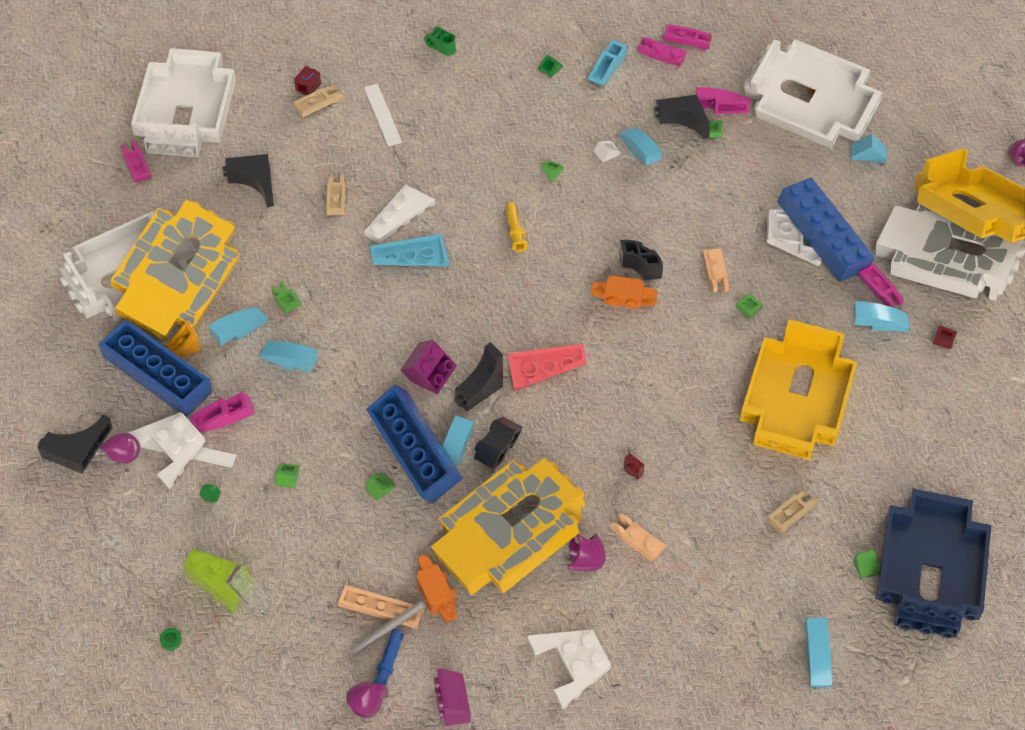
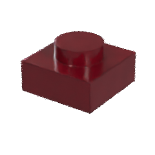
(945, 337)
(633, 466)

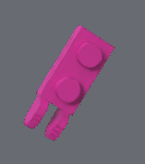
(687, 36)
(661, 51)
(136, 163)
(880, 285)

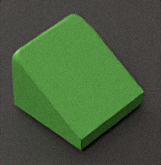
(287, 475)
(379, 485)
(866, 564)

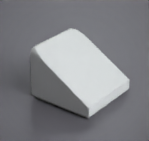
(606, 150)

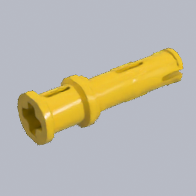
(516, 232)

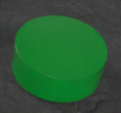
(210, 493)
(170, 639)

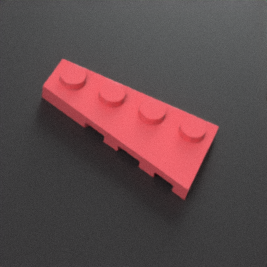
(541, 364)

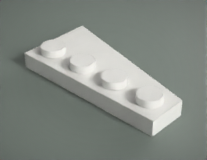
(398, 212)

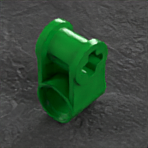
(441, 41)

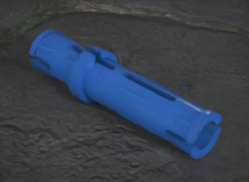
(385, 667)

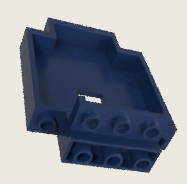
(937, 534)

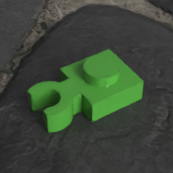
(285, 299)

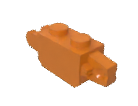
(624, 292)
(435, 590)

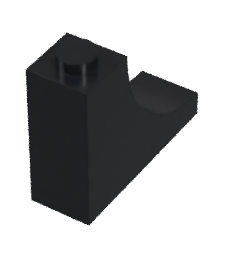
(683, 111)
(253, 172)
(483, 381)
(75, 449)

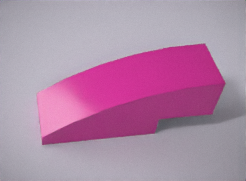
(722, 100)
(223, 412)

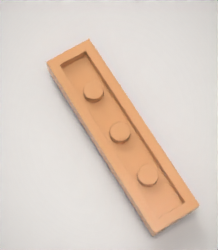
(377, 605)

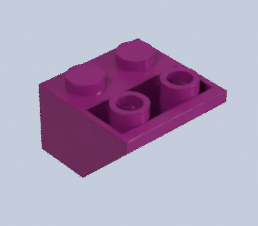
(428, 366)
(451, 697)

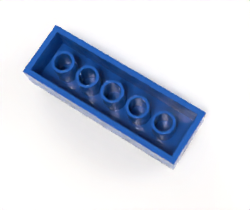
(825, 229)
(155, 368)
(414, 444)

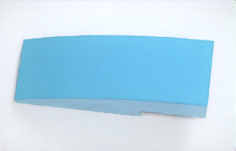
(608, 62)
(641, 145)
(880, 317)
(237, 325)
(290, 355)
(457, 439)
(818, 652)

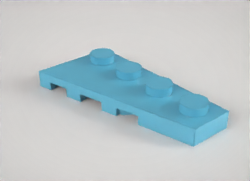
(412, 252)

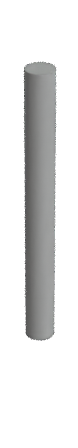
(388, 627)

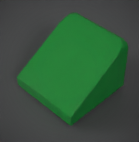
(550, 66)

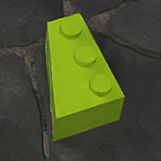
(211, 575)

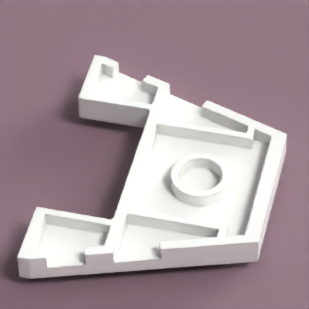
(786, 236)
(178, 441)
(581, 657)

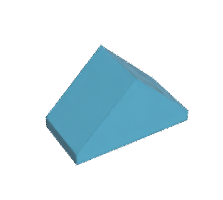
(869, 149)

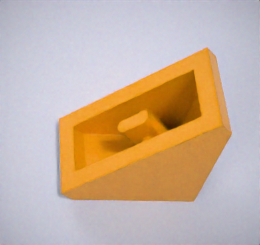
(184, 342)

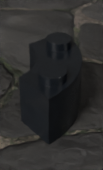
(640, 258)
(494, 446)

